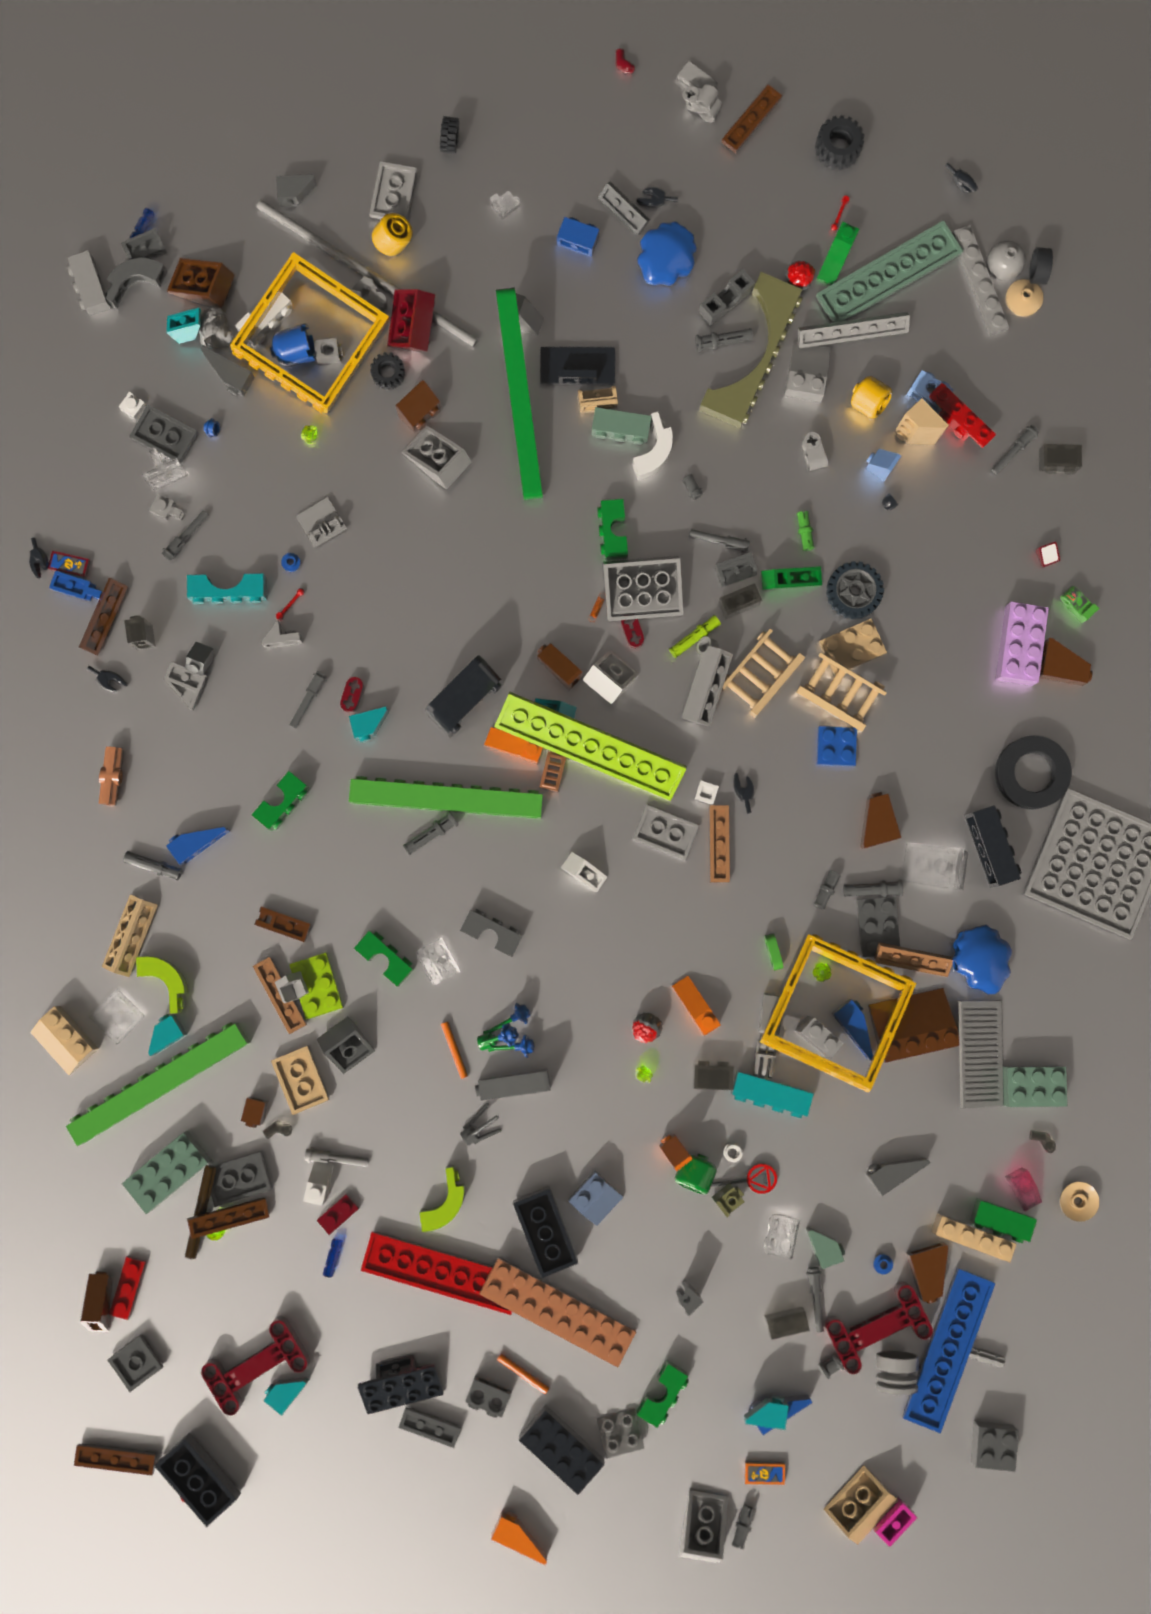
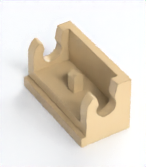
(597, 398)

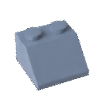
(595, 1198)

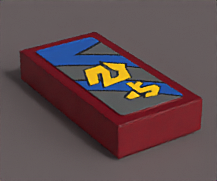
(69, 564)

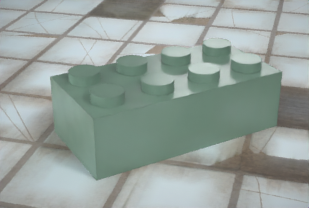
(166, 1172)

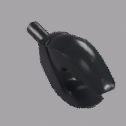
(962, 179)
(658, 197)
(37, 558)
(105, 677)
(744, 794)

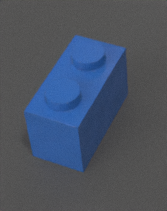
(578, 236)

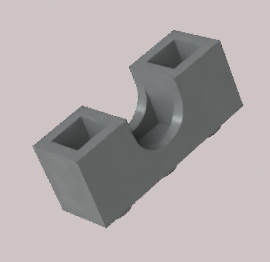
(719, 304)
(507, 938)

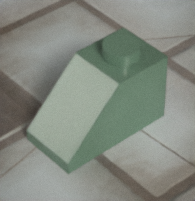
(826, 1248)

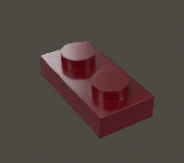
(338, 1214)

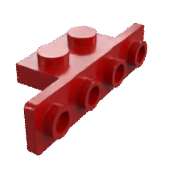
(960, 417)

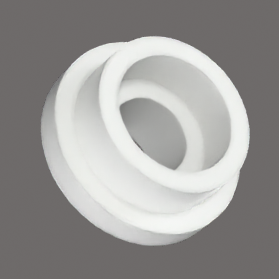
(739, 1152)

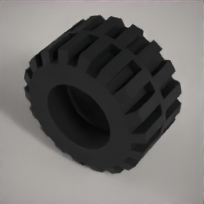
(844, 129)

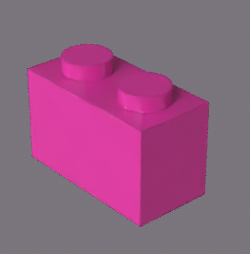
(895, 1522)

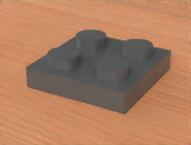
(135, 1363)

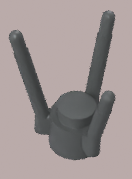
(471, 1134)

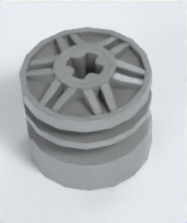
(896, 1377)

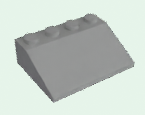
(643, 588)

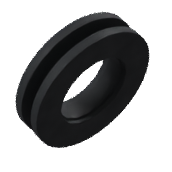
(1058, 762)

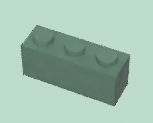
(621, 425)

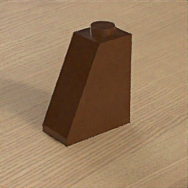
(1063, 665)
(559, 666)
(879, 822)
(929, 1270)
(97, 1302)

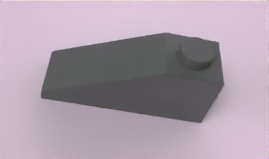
(233, 375)
(891, 1174)

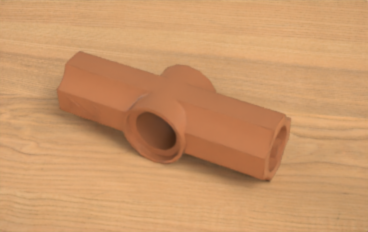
(111, 776)

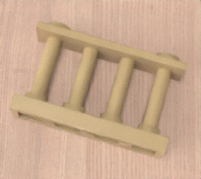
(780, 675)
(840, 710)

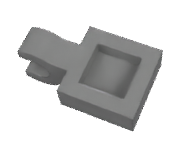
(165, 507)

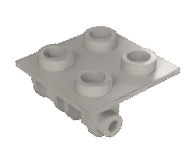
(321, 522)
(620, 1433)

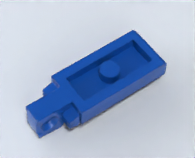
(74, 586)

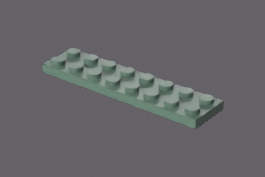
(889, 273)

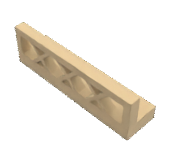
(131, 937)

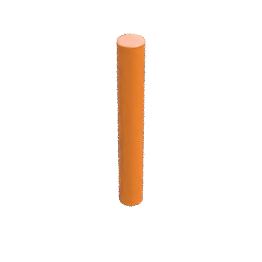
(454, 1050)
(522, 1373)

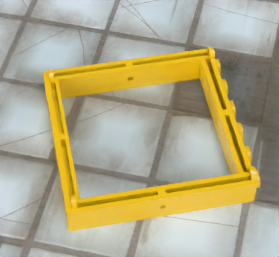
(271, 370)
(867, 967)

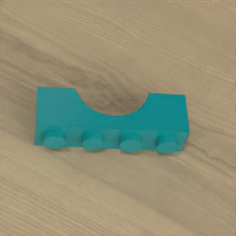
(251, 587)

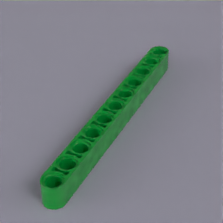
(519, 393)

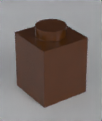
(254, 1112)

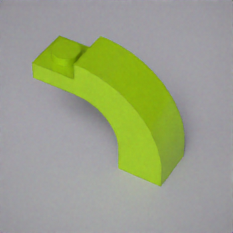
(169, 975)
(440, 1216)

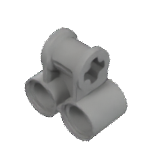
(703, 101)

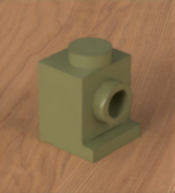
(724, 1195)

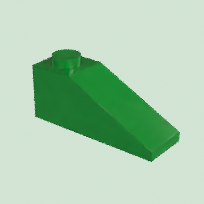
(838, 253)
(791, 578)

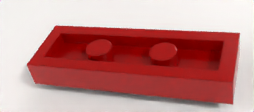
(127, 1287)

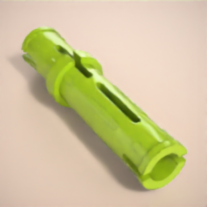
(701, 631)

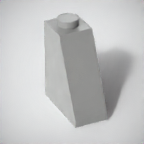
(529, 317)

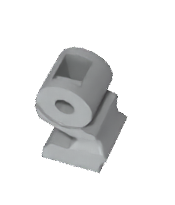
(375, 298)

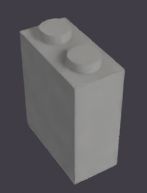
(819, 1037)

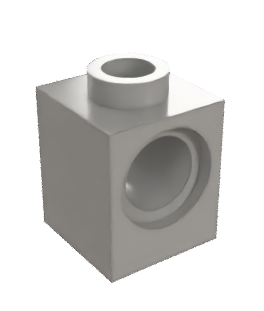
(324, 344)

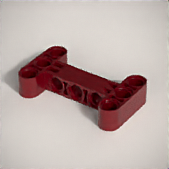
(878, 1327)
(254, 1366)

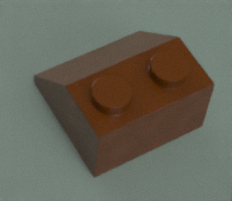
(418, 407)

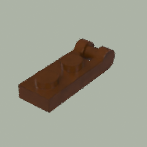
(283, 924)

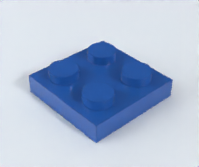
(836, 746)

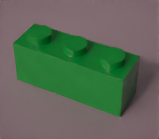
(1002, 1221)

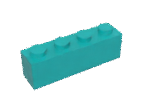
(771, 1093)

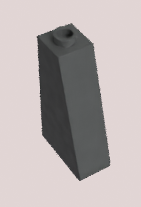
(513, 1085)

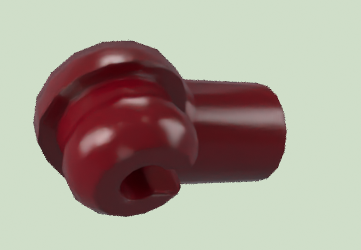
(623, 64)

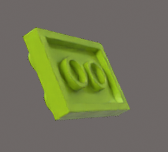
(321, 984)

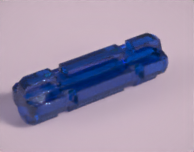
(143, 222)
(332, 1257)

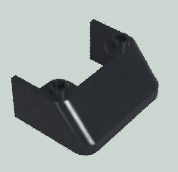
(463, 695)

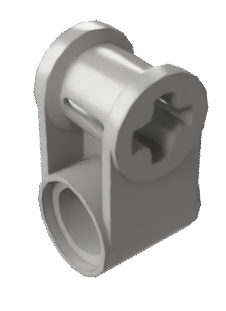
(814, 455)

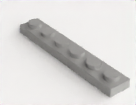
(980, 281)
(853, 330)

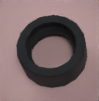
(1041, 265)

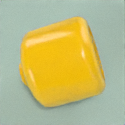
(392, 234)
(871, 397)

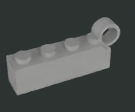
(707, 682)

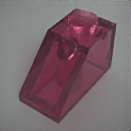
(1024, 1188)

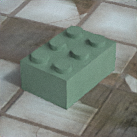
(1034, 1086)

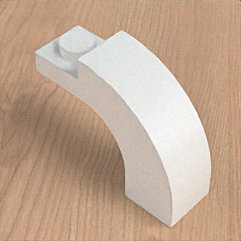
(652, 462)

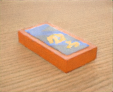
(765, 1473)

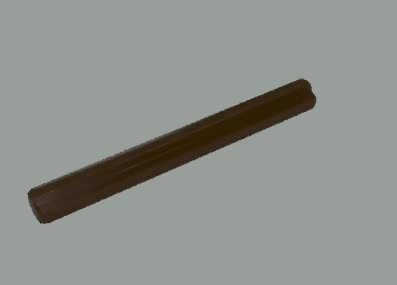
(201, 1207)

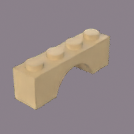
(973, 1237)

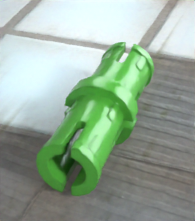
(805, 530)

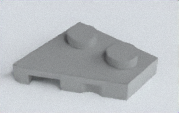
(185, 683)

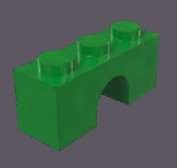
(614, 546)
(272, 816)
(398, 967)
(655, 1409)

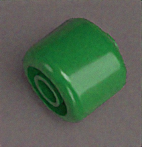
(697, 1174)

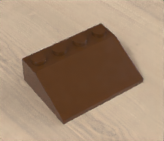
(923, 1027)

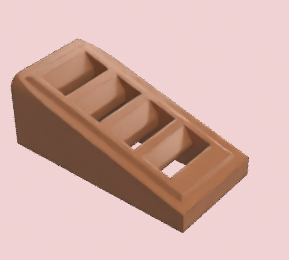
(546, 786)

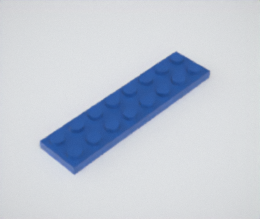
(949, 1350)

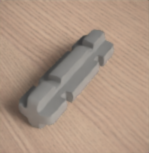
(987, 1357)

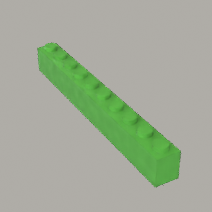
(445, 798)
(157, 1084)

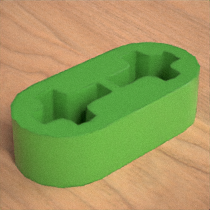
(773, 951)

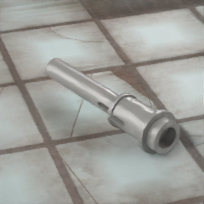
(325, 1156)

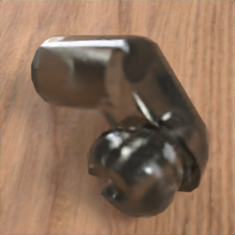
(278, 1127)
(1045, 1140)

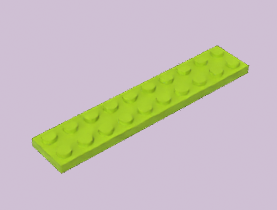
(590, 746)

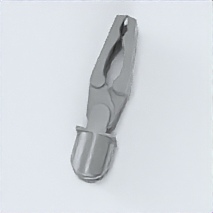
(768, 1006)

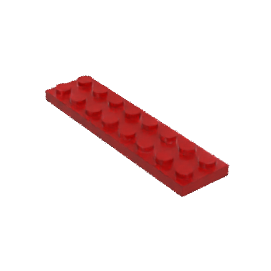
(428, 1270)

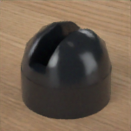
(889, 502)

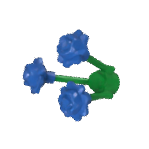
(508, 1034)

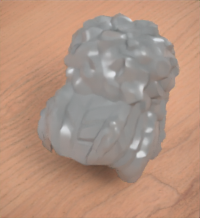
(214, 328)

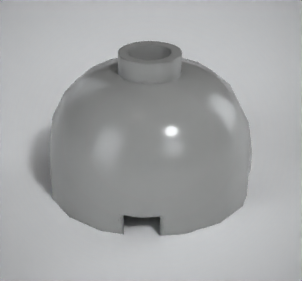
(1006, 260)

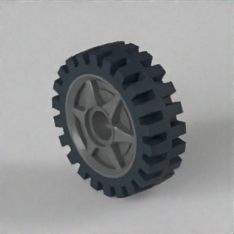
(863, 578)

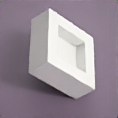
(132, 405)
(706, 792)

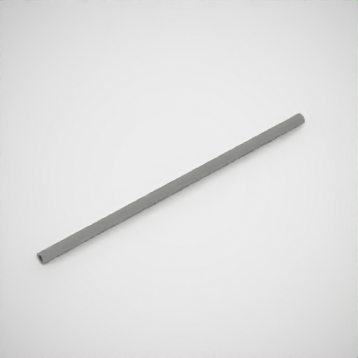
(358, 267)

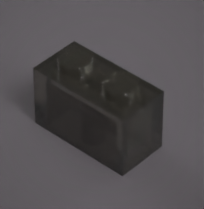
(1060, 458)
(740, 601)
(139, 632)
(713, 1076)
(787, 1323)

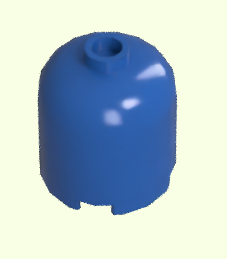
(293, 346)

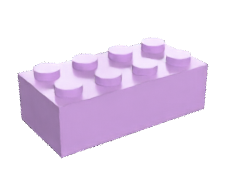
(1022, 643)

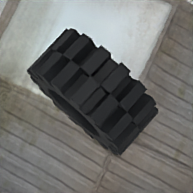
(449, 134)
(384, 360)

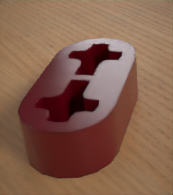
(628, 633)
(355, 697)

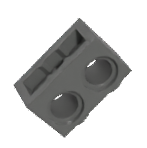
(491, 1391)

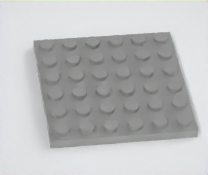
(1095, 864)

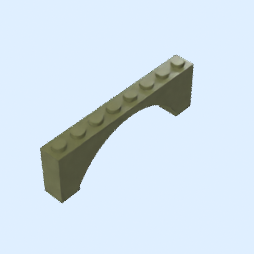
(733, 401)

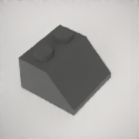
(345, 1045)

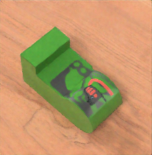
(1078, 604)

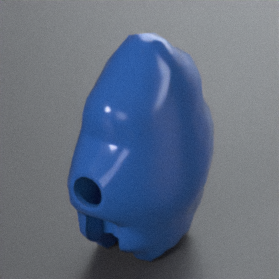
(666, 254)
(982, 958)

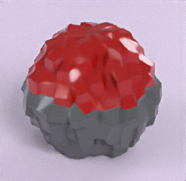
(800, 274)
(646, 1027)

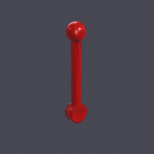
(845, 200)
(280, 615)

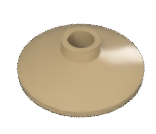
(1019, 303)
(1088, 1201)

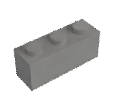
(87, 283)

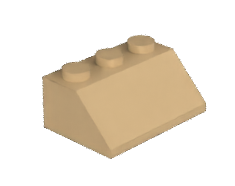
(921, 425)
(64, 1039)
(860, 1505)

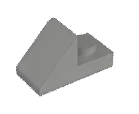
(275, 637)

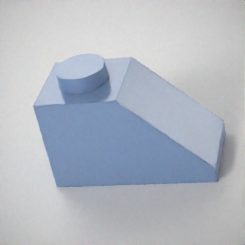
(882, 463)

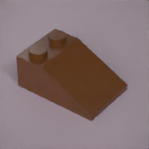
(201, 282)

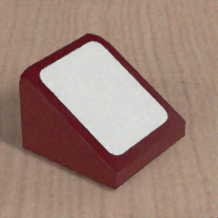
(1048, 554)

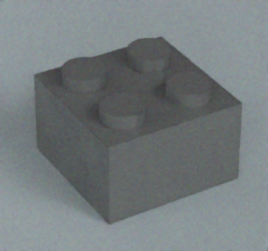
(994, 1446)

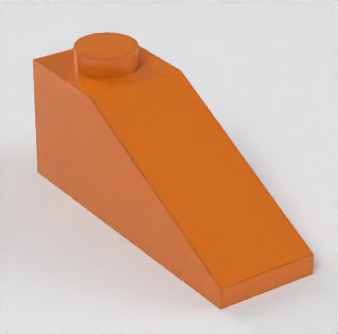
(513, 745)
(696, 1005)
(675, 1151)
(514, 1535)

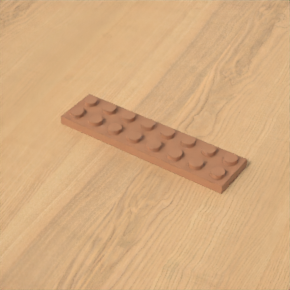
(557, 1312)

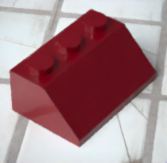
(411, 319)

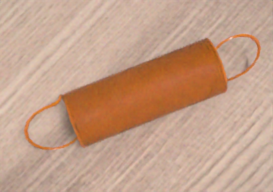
(598, 604)

